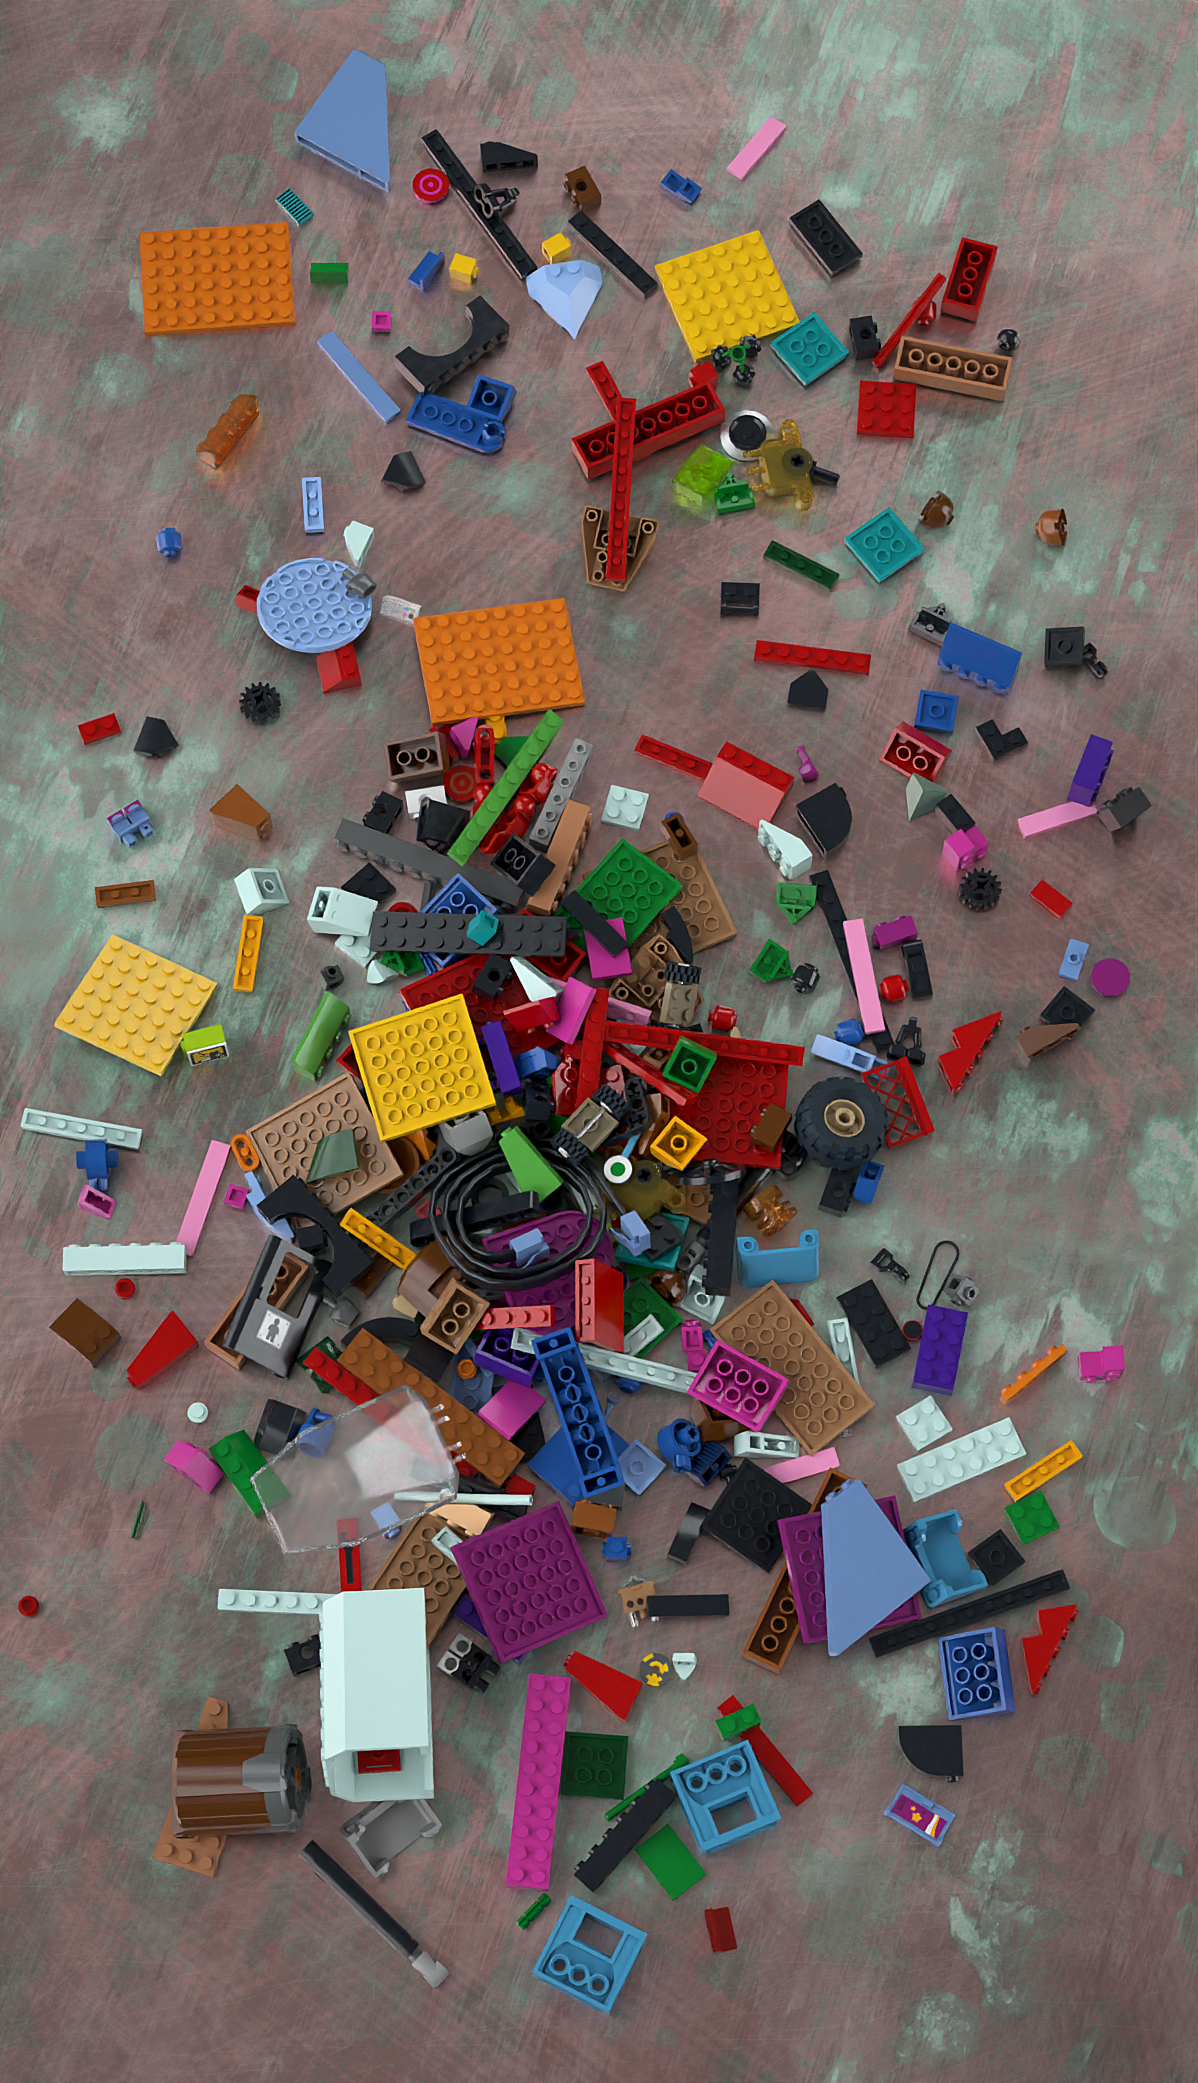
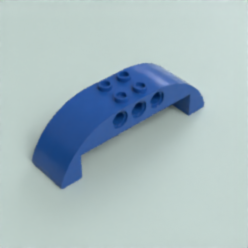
(579, 1411)

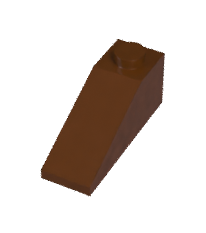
(1042, 1038)

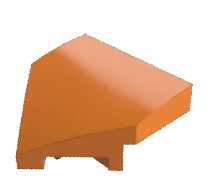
(422, 1144)

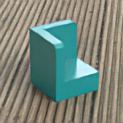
(482, 927)

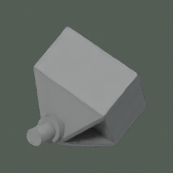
(468, 1133)

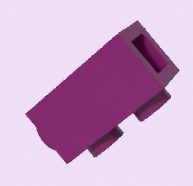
(892, 934)

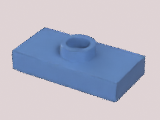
(1073, 960)

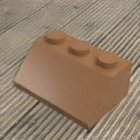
(454, 1315)

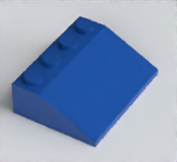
(979, 659)
(457, 898)
(558, 1469)
(976, 1674)

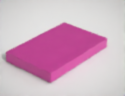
(601, 962)
(572, 1010)
(511, 1408)

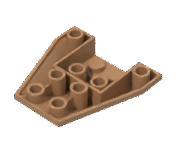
(595, 530)
(647, 982)

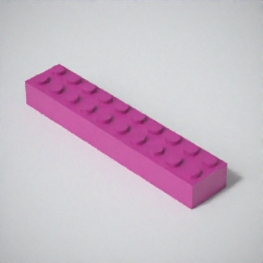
(538, 1782)

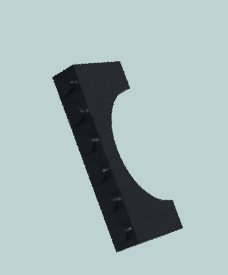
(431, 371)
(295, 1201)

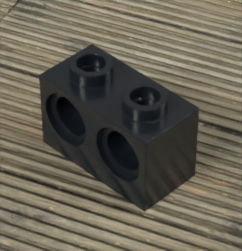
(537, 1101)

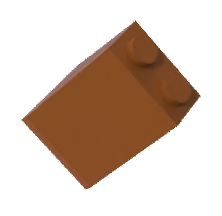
(241, 815)

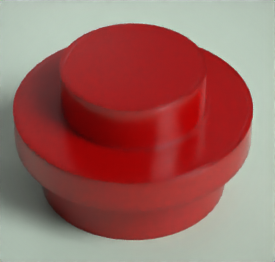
(28, 1606)

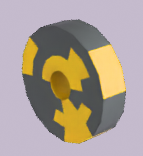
(655, 1660)

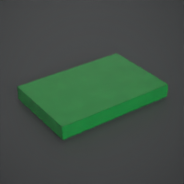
(670, 1862)

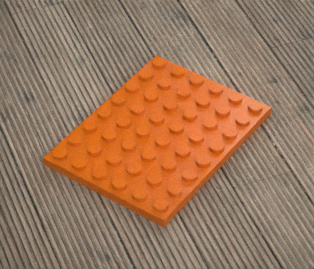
(216, 278)
(498, 661)

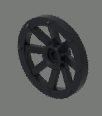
(711, 1173)

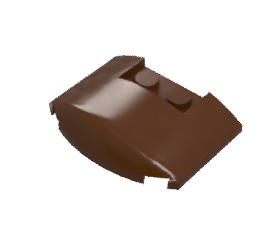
(428, 1277)

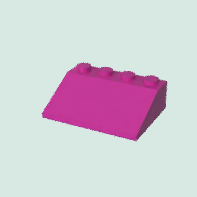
(738, 1386)

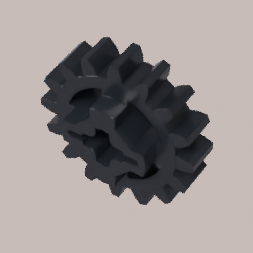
(263, 709)
(980, 897)

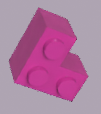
(964, 847)
(1101, 1365)
(194, 1465)

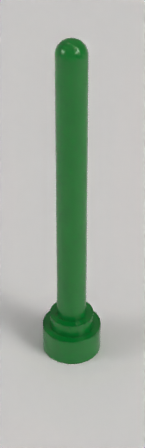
(680, 1761)

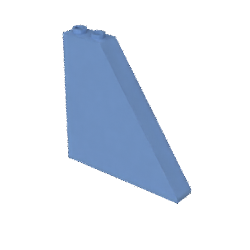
(352, 120)
(864, 1565)

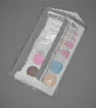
(399, 609)

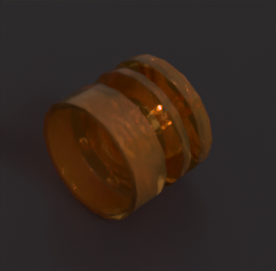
(768, 1208)

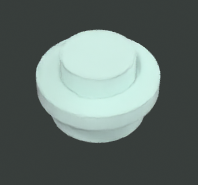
(197, 1412)

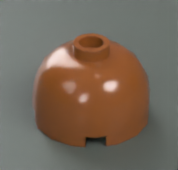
(1052, 527)

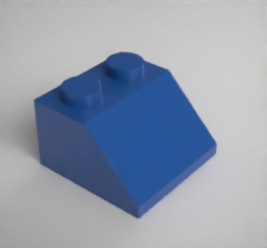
(491, 398)

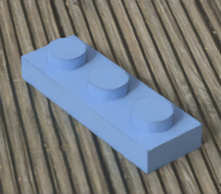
(312, 504)

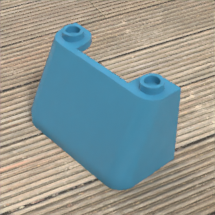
(781, 1265)
(941, 1556)

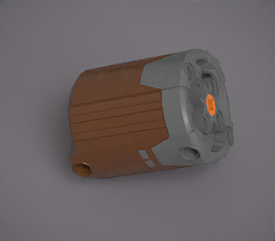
(239, 1781)

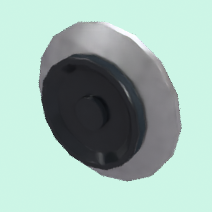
(745, 432)

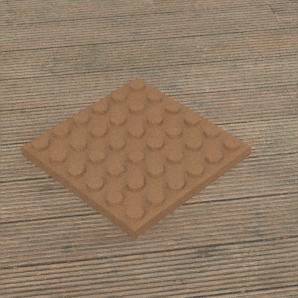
(696, 902)
(291, 1136)

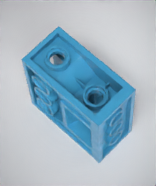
(721, 1793)
(582, 1958)

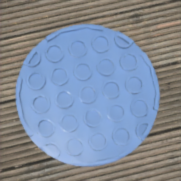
(310, 607)

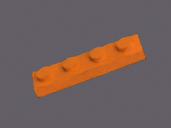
(1026, 1379)

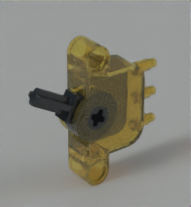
(778, 471)
(649, 1195)

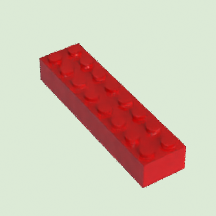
(654, 428)

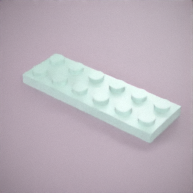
(961, 1460)

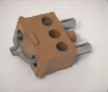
(634, 1593)

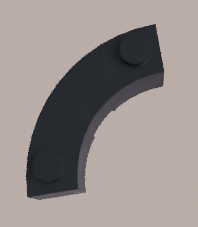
(386, 1330)

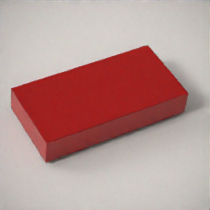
(1050, 899)

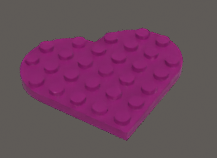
(559, 1233)

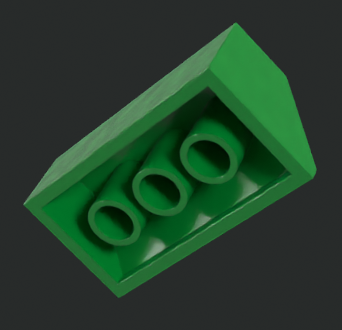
(239, 1461)

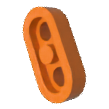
(245, 1153)

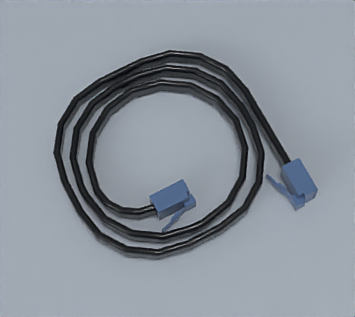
(530, 1246)

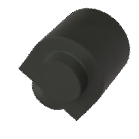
(331, 977)

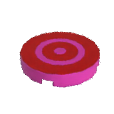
(430, 186)

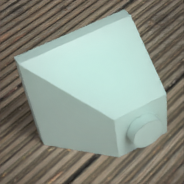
(696, 1302)

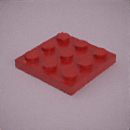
(886, 409)

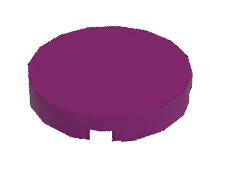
(1110, 977)

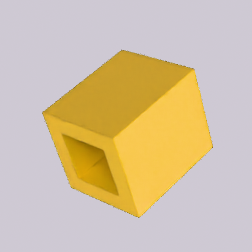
(556, 248)
(463, 268)

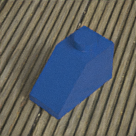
(868, 1182)

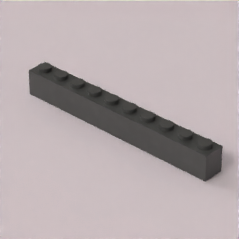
(425, 863)

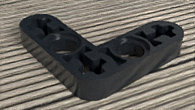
(635, 1117)

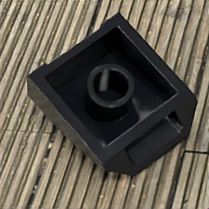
(278, 1426)

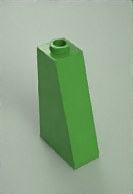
(528, 1164)

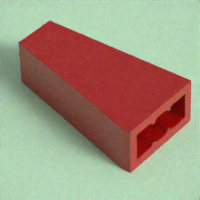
(162, 1351)
(608, 1686)

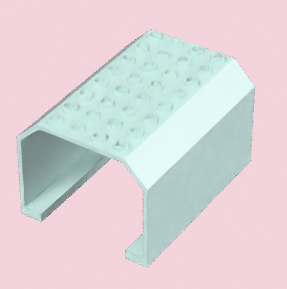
(376, 1693)

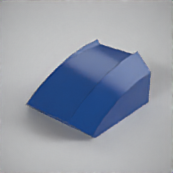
(536, 1065)

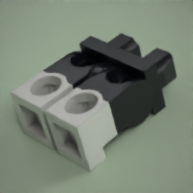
(475, 1664)

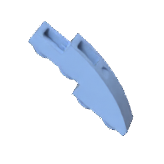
(847, 1056)
(280, 1227)

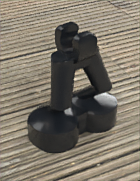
(487, 198)
(914, 1054)

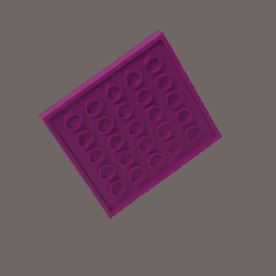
(805, 1563)
(529, 1582)

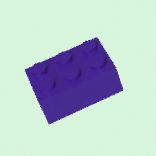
(1091, 771)
(498, 1357)

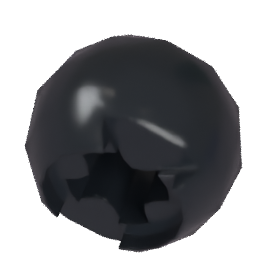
(1008, 340)

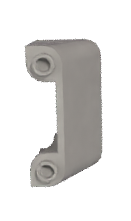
(388, 1828)

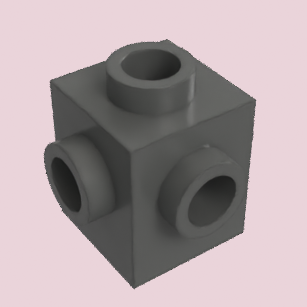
(961, 1290)

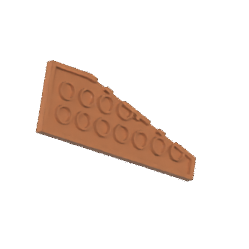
(203, 1852)

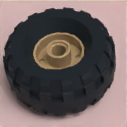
(841, 1123)

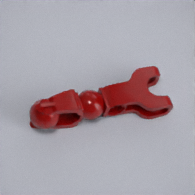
(483, 760)
(532, 792)

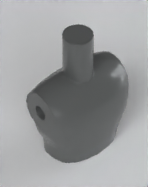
(359, 584)
(343, 1312)

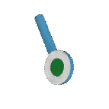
(618, 1168)

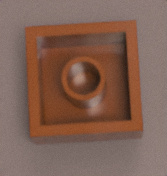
(593, 1519)

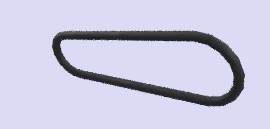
(927, 1271)

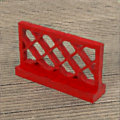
(914, 1097)

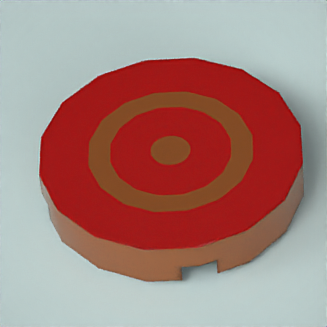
(460, 784)

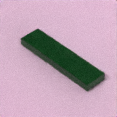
(801, 566)

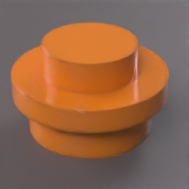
(466, 1369)

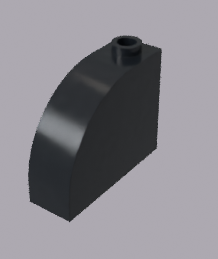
(826, 818)
(933, 1750)

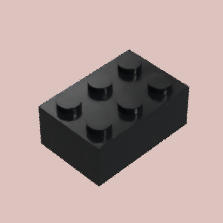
(522, 864)

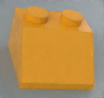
(677, 1144)

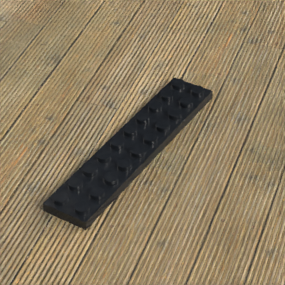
(447, 934)

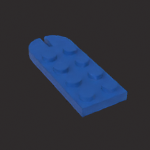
(456, 424)

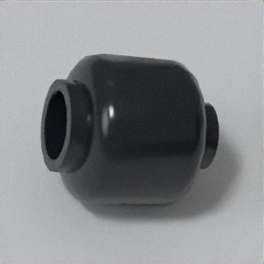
(805, 978)

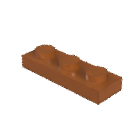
(125, 894)

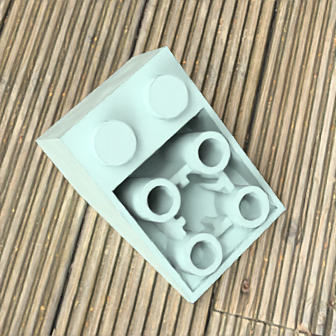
(785, 849)
(341, 912)

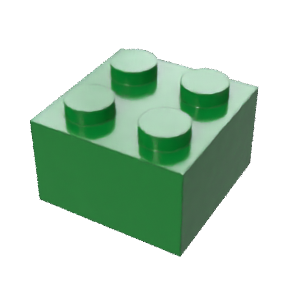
(689, 1064)

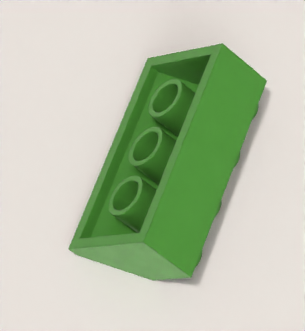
(320, 1037)

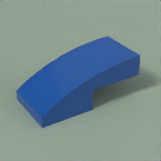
(681, 188)

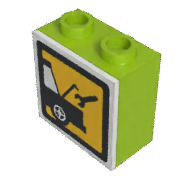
(204, 1045)

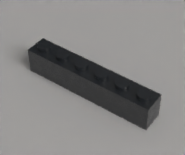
(722, 1238)
(625, 1835)

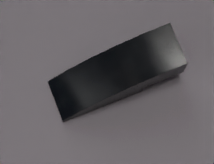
(678, 934)
(688, 1533)

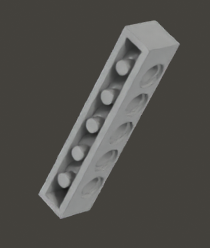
(562, 790)

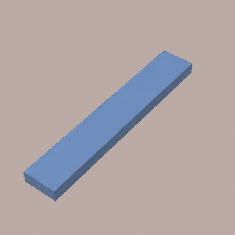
(359, 376)

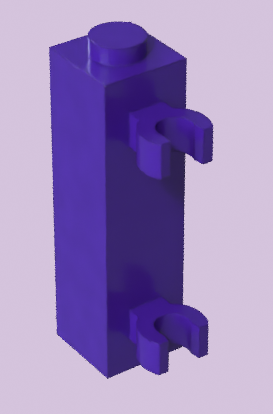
(502, 1059)

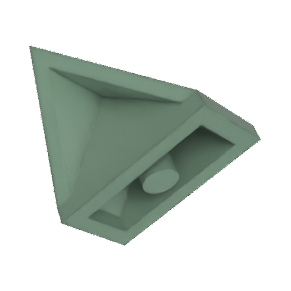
(922, 796)

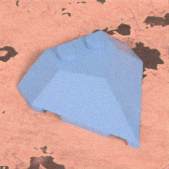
(566, 291)

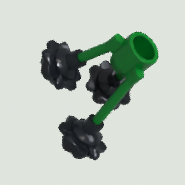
(749, 347)

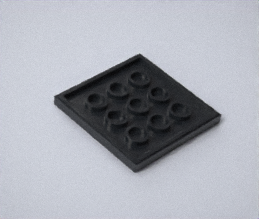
(749, 1512)

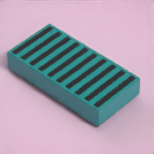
(294, 207)

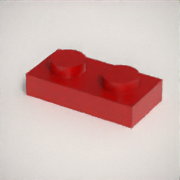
(99, 728)

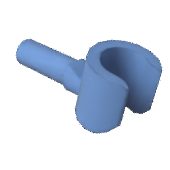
(610, 1403)

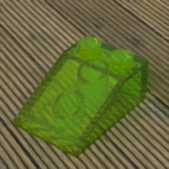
(701, 475)

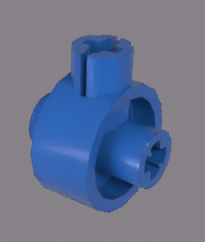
(97, 1161)
(679, 1443)

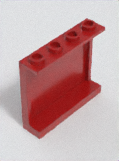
(599, 1305)

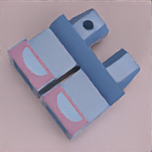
(138, 823)

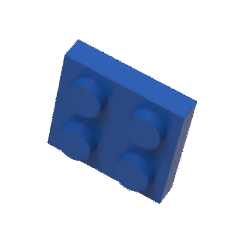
(936, 711)

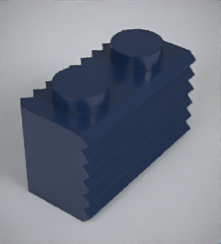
(708, 1463)

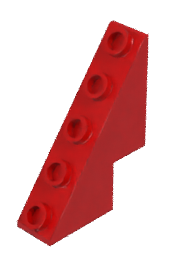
(969, 1043)
(1041, 1648)

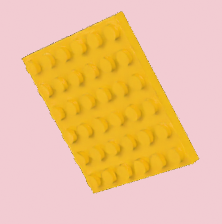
(727, 294)
(136, 1005)
(422, 1068)

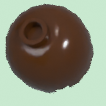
(937, 512)
(669, 1285)

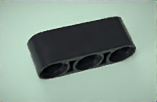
(528, 1125)

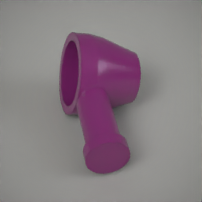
(807, 769)

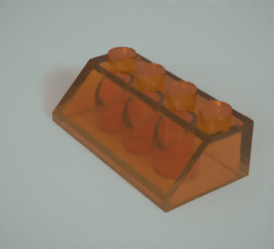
(228, 430)

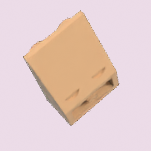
(469, 1516)

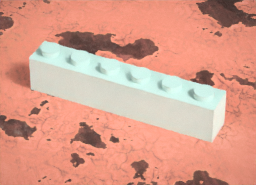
(124, 1259)

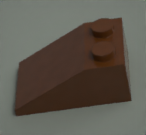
(85, 1332)
(714, 1424)

